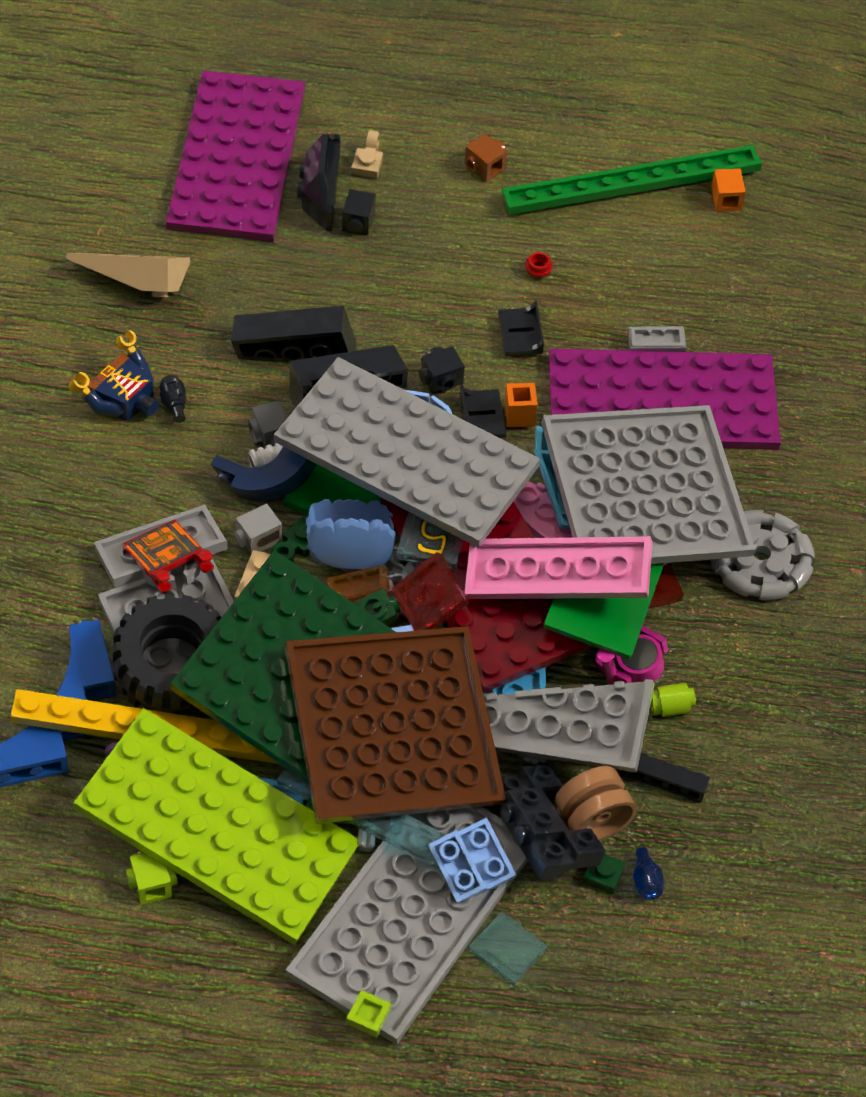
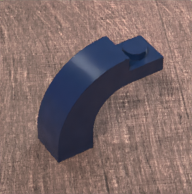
(266, 482)

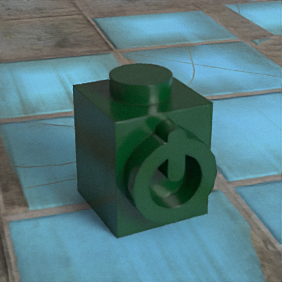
(380, 607)

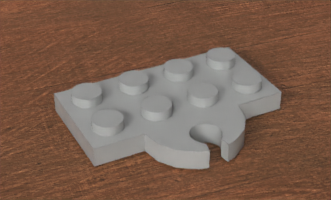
(123, 568)

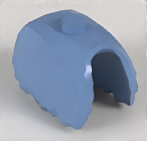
(350, 534)

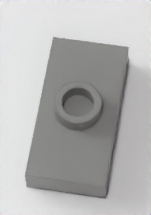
(657, 338)

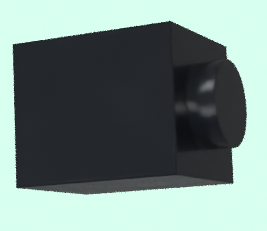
(358, 212)

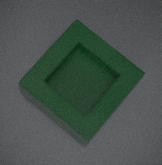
(606, 875)

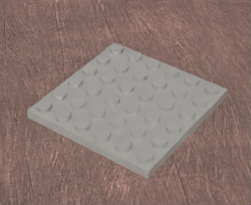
(649, 477)

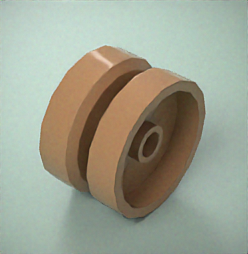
(596, 802)

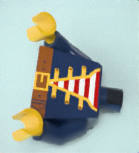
(122, 386)

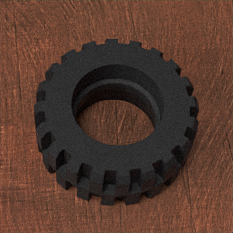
(148, 624)

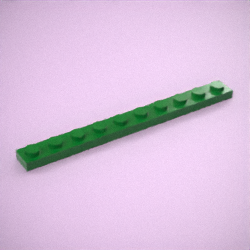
(628, 179)

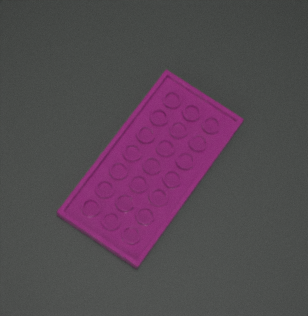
(236, 156)
(733, 384)

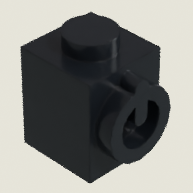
(441, 369)

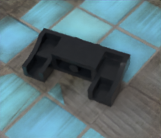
(539, 828)

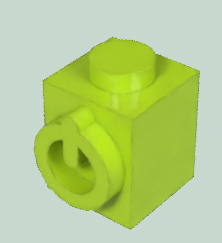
(150, 878)

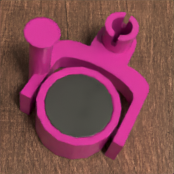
(645, 663)

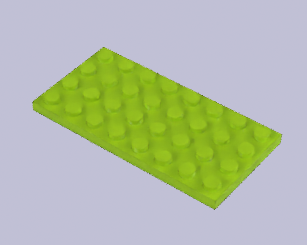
(217, 825)

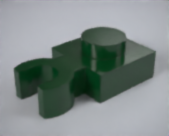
(294, 541)

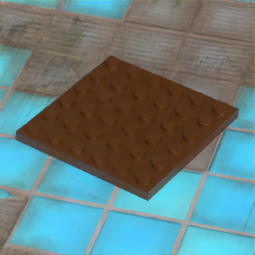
(393, 724)

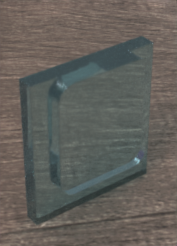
(508, 948)

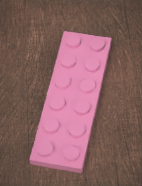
(559, 568)

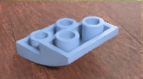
(472, 860)

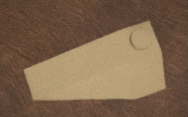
(144, 273)

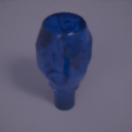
(648, 876)

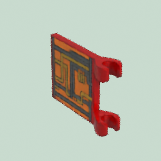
(165, 550)

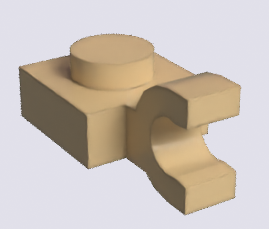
(368, 160)

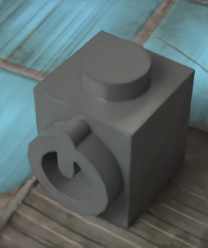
(265, 422)

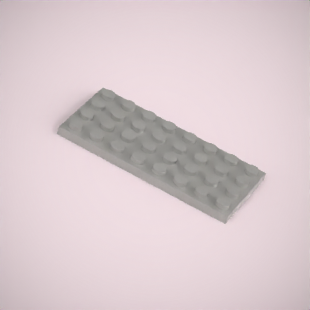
(407, 451)
(398, 928)

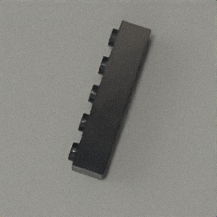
(669, 777)

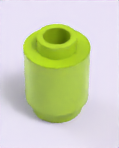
(672, 700)

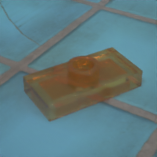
(361, 582)

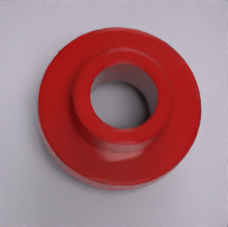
(538, 265)

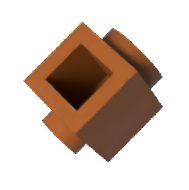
(485, 157)

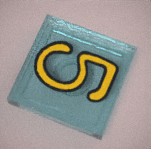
(423, 539)

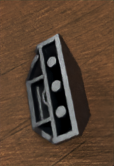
(320, 179)

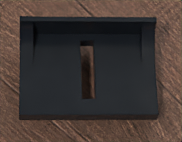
(521, 320)
(483, 402)

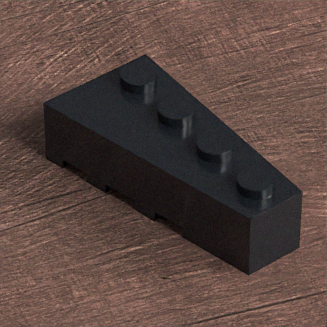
(292, 334)
(379, 361)

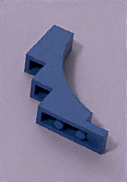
(41, 751)

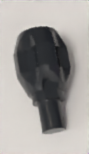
(173, 396)

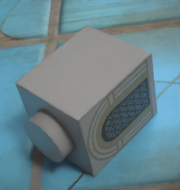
(258, 529)

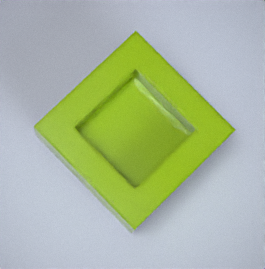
(368, 1013)

